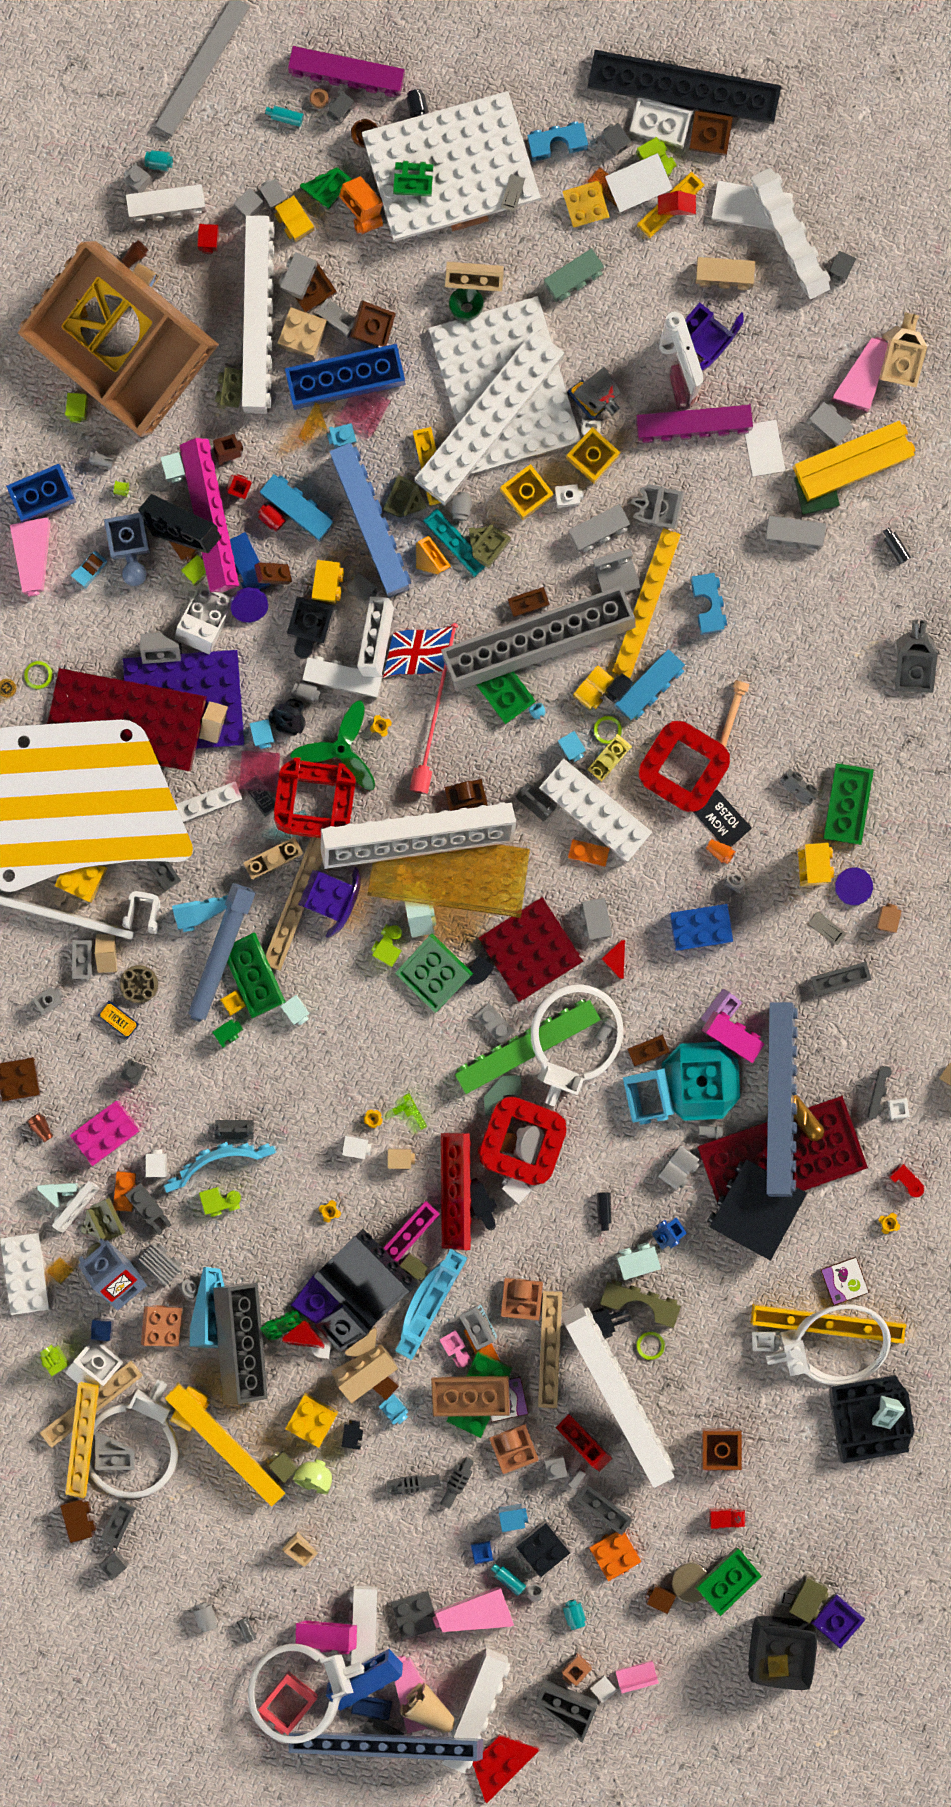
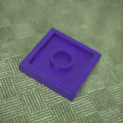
(315, 1301)
(838, 1621)

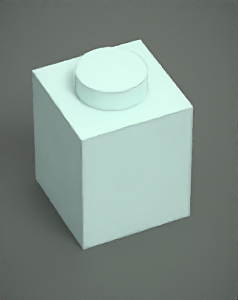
(173, 468)
(295, 1010)

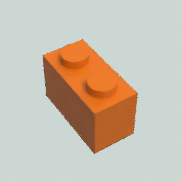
(361, 199)

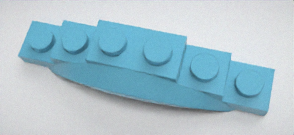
(223, 1150)
(428, 1301)

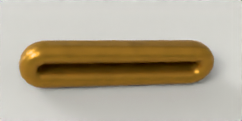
(807, 1121)

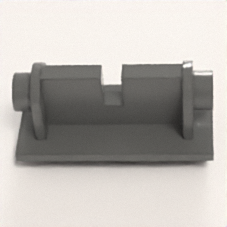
(806, 791)
(535, 802)
(234, 1129)
(376, 1726)

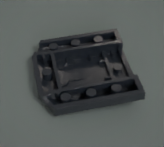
(852, 1413)

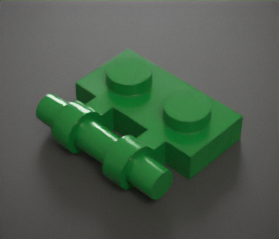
(410, 183)

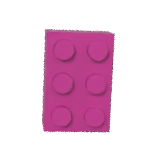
(105, 1133)

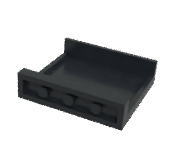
(751, 1215)
(365, 1279)

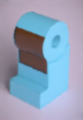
(89, 569)

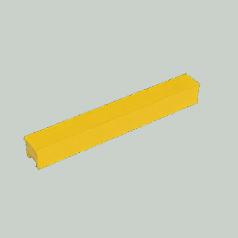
(826, 1324)
(224, 1444)

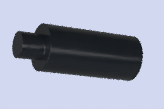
(896, 546)
(604, 1210)

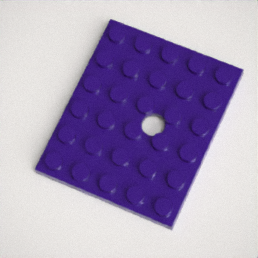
(203, 675)

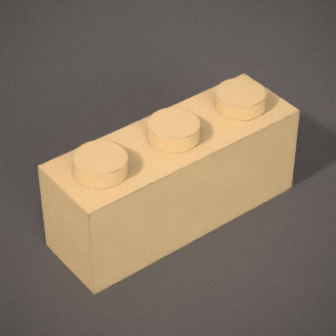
(725, 273)
(474, 276)

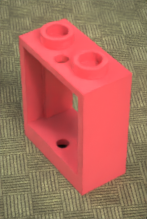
(301, 1689)

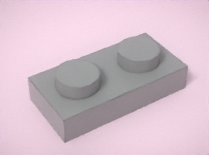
(81, 959)
(494, 1023)

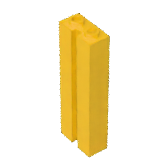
(854, 460)

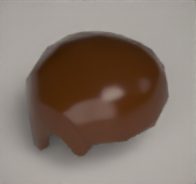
(359, 127)

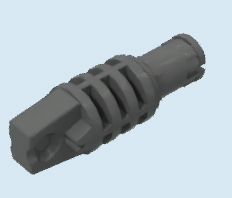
(457, 1482)
(412, 1484)

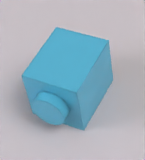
(262, 734)
(572, 747)

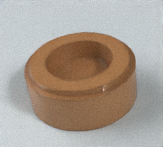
(319, 98)

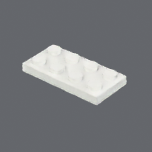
(25, 1273)

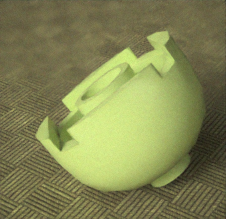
(314, 1476)

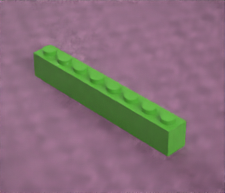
(520, 1049)

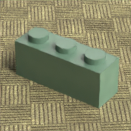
(574, 275)

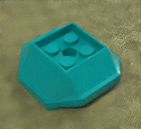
(722, 1076)

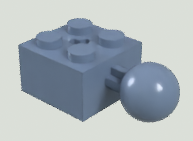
(116, 528)

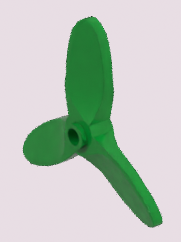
(347, 733)

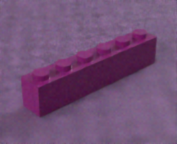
(346, 71)
(693, 423)

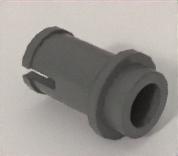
(246, 1630)

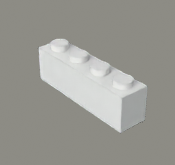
(166, 203)
(375, 637)
(340, 677)
(364, 1616)

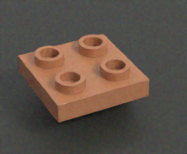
(521, 1298)
(161, 1326)
(514, 1448)

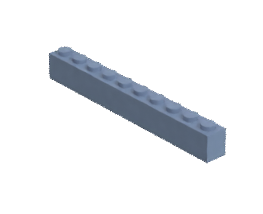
(781, 1099)
(390, 1746)

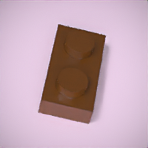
(273, 573)
(528, 602)
(648, 1050)

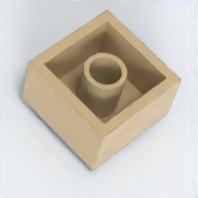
(302, 333)

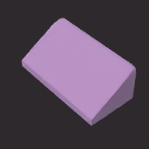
(723, 1002)

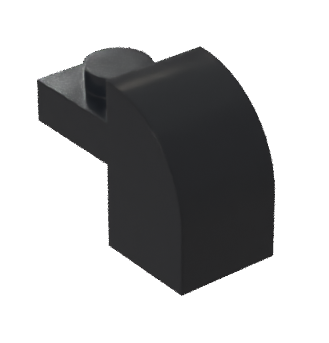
(480, 970)

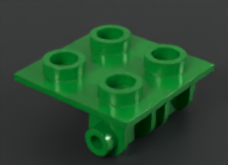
(275, 1329)

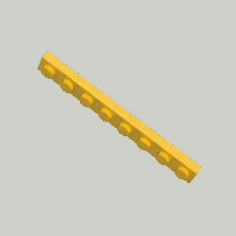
(647, 602)

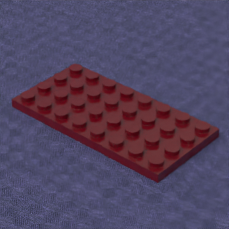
(166, 715)
(816, 1161)

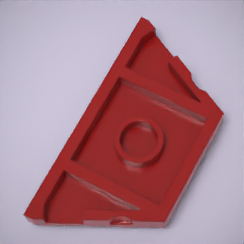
(500, 1763)

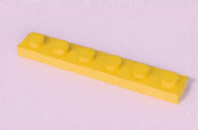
(82, 1439)

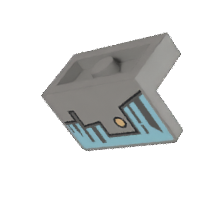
(478, 1327)

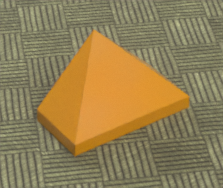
(429, 557)

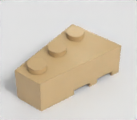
(364, 1372)

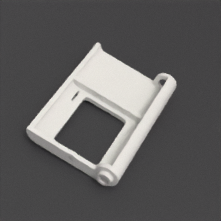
(676, 332)

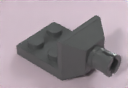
(916, 660)

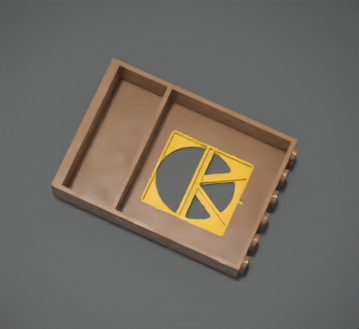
(152, 374)

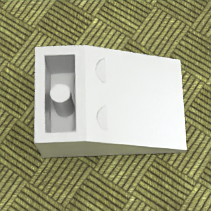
(203, 619)

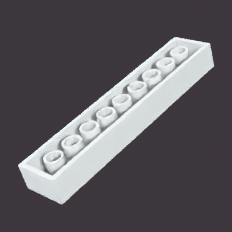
(256, 315)
(489, 417)
(417, 835)
(618, 1394)

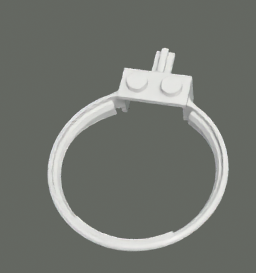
(559, 1077)
(795, 1355)
(155, 1408)
(338, 1677)

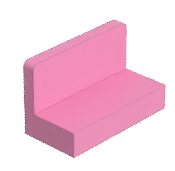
(636, 1676)

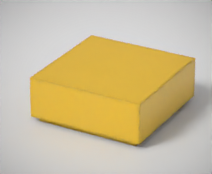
(233, 1002)

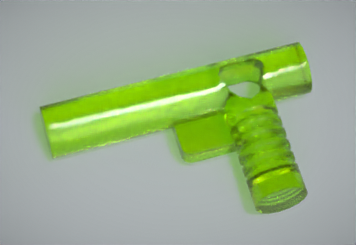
(410, 1110)

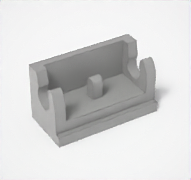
(336, 317)

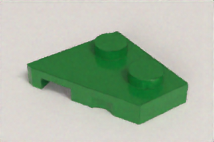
(326, 187)

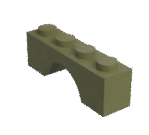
(616, 1296)

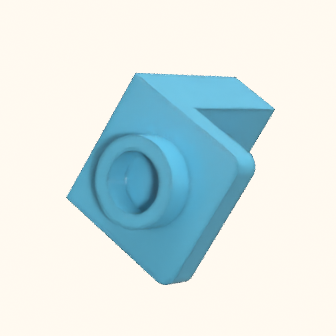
(341, 435)
(394, 1409)

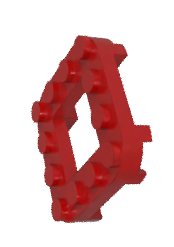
(659, 752)
(319, 774)
(495, 1133)

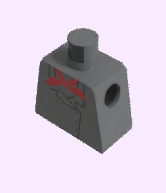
(599, 392)

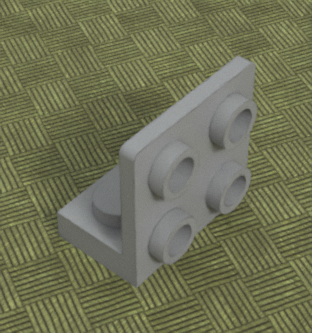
(616, 570)

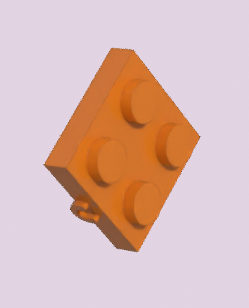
(614, 1555)

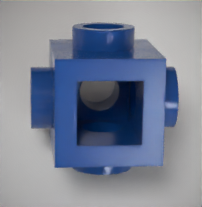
(668, 1233)

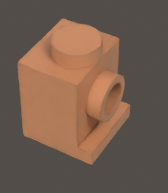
(575, 1678)

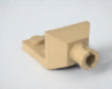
(904, 353)

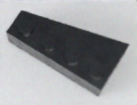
(178, 525)

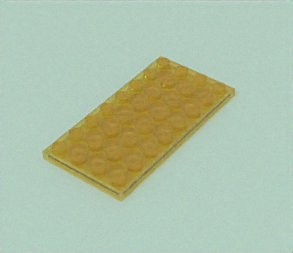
(465, 879)

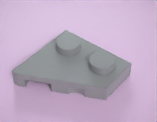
(112, 1454)

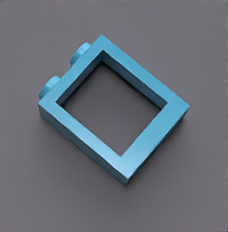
(634, 1100)

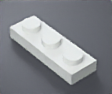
(75, 1206)

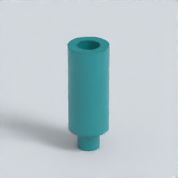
(285, 115)
(508, 1579)

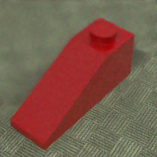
(584, 1443)

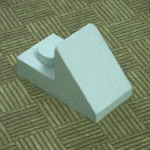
(51, 1191)
(889, 1412)

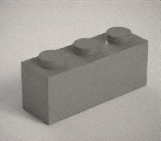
(599, 529)
(795, 533)

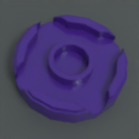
(249, 605)
(853, 886)

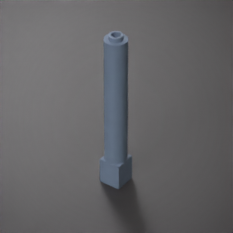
(238, 904)

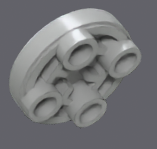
(528, 1143)

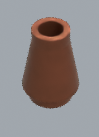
(135, 253)
(39, 1125)

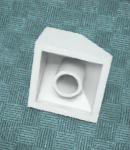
(94, 1365)

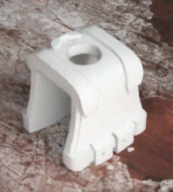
(145, 898)

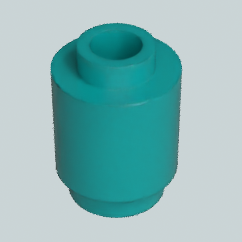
(158, 160)
(574, 1614)

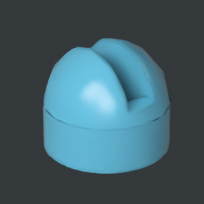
(537, 710)

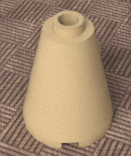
(427, 1709)

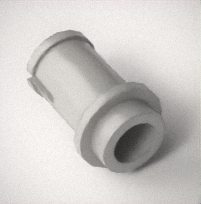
(101, 460)
(605, 1029)
(710, 1132)

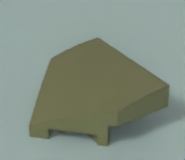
(404, 498)
(487, 544)
(102, 1221)

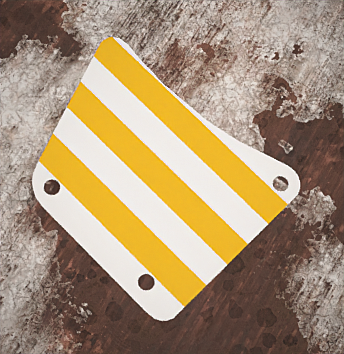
(83, 801)

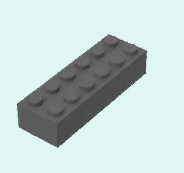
(240, 1343)

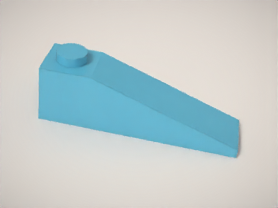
(196, 912)
(203, 1323)

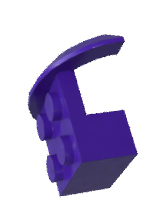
(709, 335)
(331, 897)

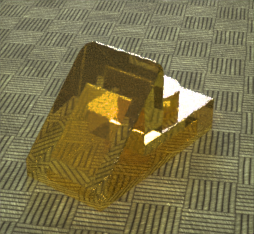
(314, 419)

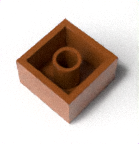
(721, 1448)

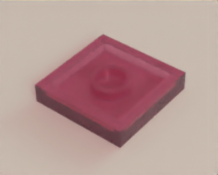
(678, 387)
(365, 411)
(259, 771)

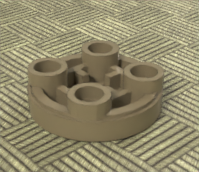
(139, 984)
(685, 1580)

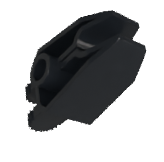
(482, 1205)

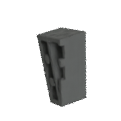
(567, 1707)

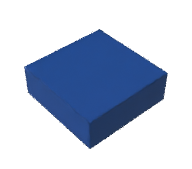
(482, 1552)

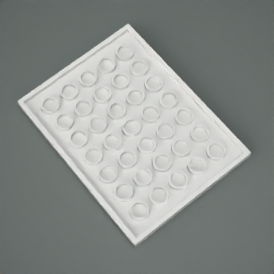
(472, 156)
(472, 357)

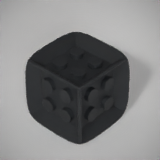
(783, 1637)

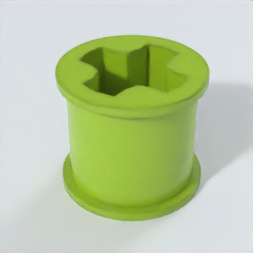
(121, 488)

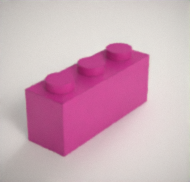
(733, 1036)
(327, 1636)

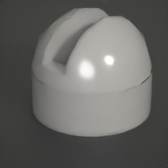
(536, 1588)

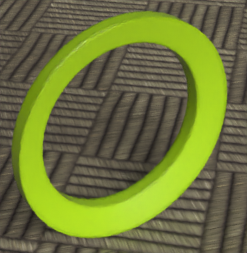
(49, 677)
(602, 719)
(658, 1354)

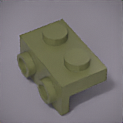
(229, 389)

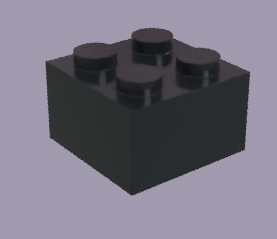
(543, 1548)

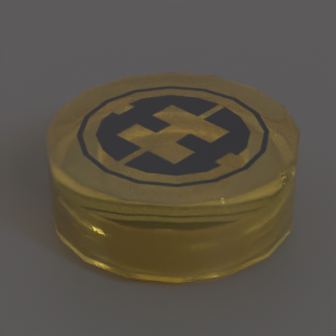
(7, 688)

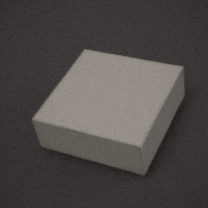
(577, 1478)

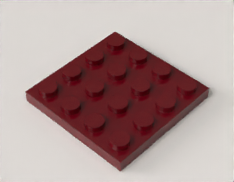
(530, 949)

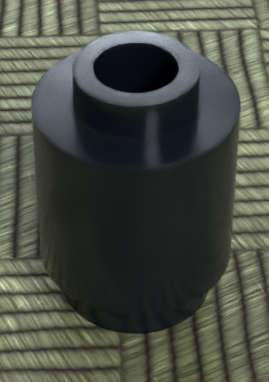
(416, 103)
(618, 688)

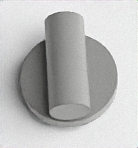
(734, 883)
(188, 1289)

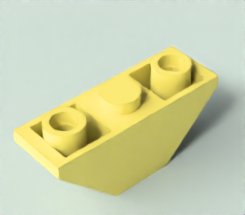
(609, 758)

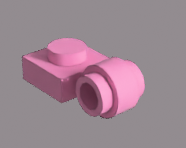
(453, 1344)

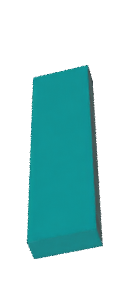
(453, 541)

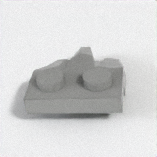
(659, 506)

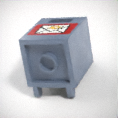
(112, 1275)

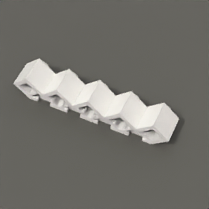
(790, 233)

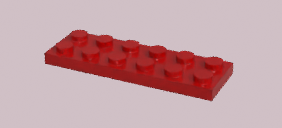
(455, 1191)

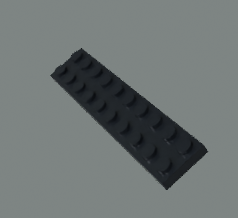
(684, 86)

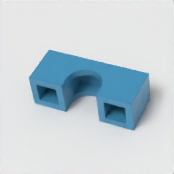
(572, 135)
(707, 586)

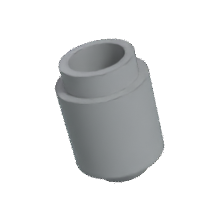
(461, 506)
(306, 692)
(205, 1617)

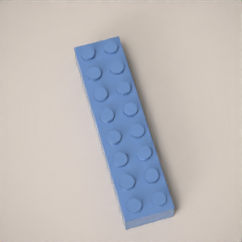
(368, 517)

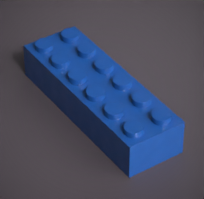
(345, 376)

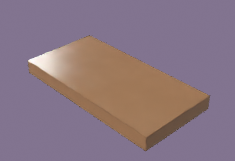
(470, 1396)

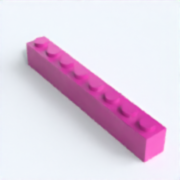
(208, 505)

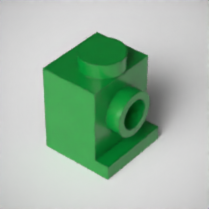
(228, 1032)

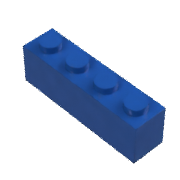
(377, 1673)

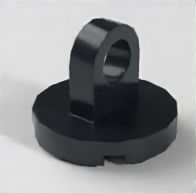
(288, 719)

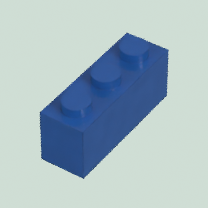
(244, 560)

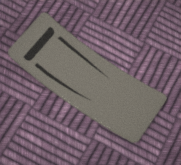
(512, 192)
(827, 928)

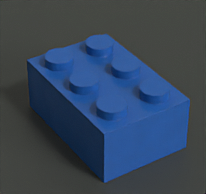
(41, 493)
(701, 927)

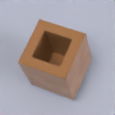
(888, 918)

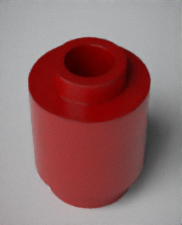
(271, 517)

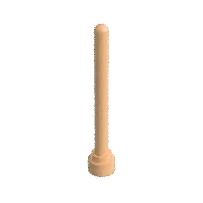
(739, 689)

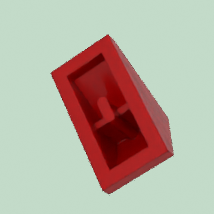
(677, 203)
(615, 959)
(304, 1336)

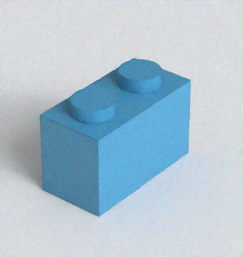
(512, 1517)

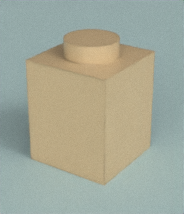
(400, 1158)

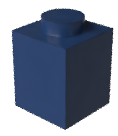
(102, 1329)

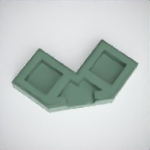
(504, 1086)

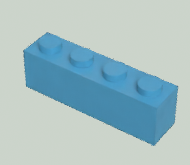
(296, 507)
(650, 684)

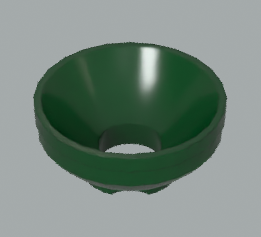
(462, 296)

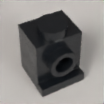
(352, 1434)

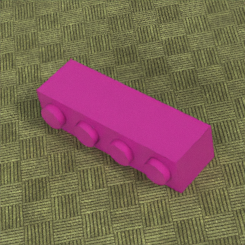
(411, 1231)

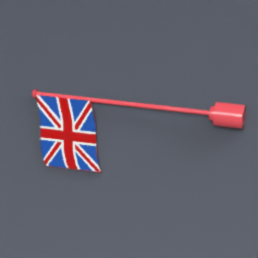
(420, 654)

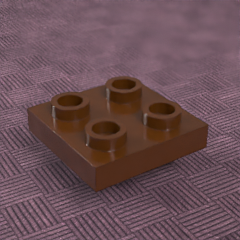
(466, 795)

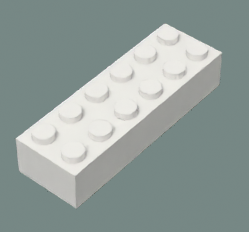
(595, 810)
(480, 1701)

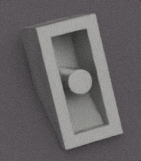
(158, 648)

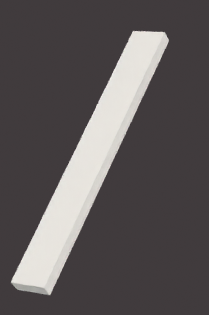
(66, 917)

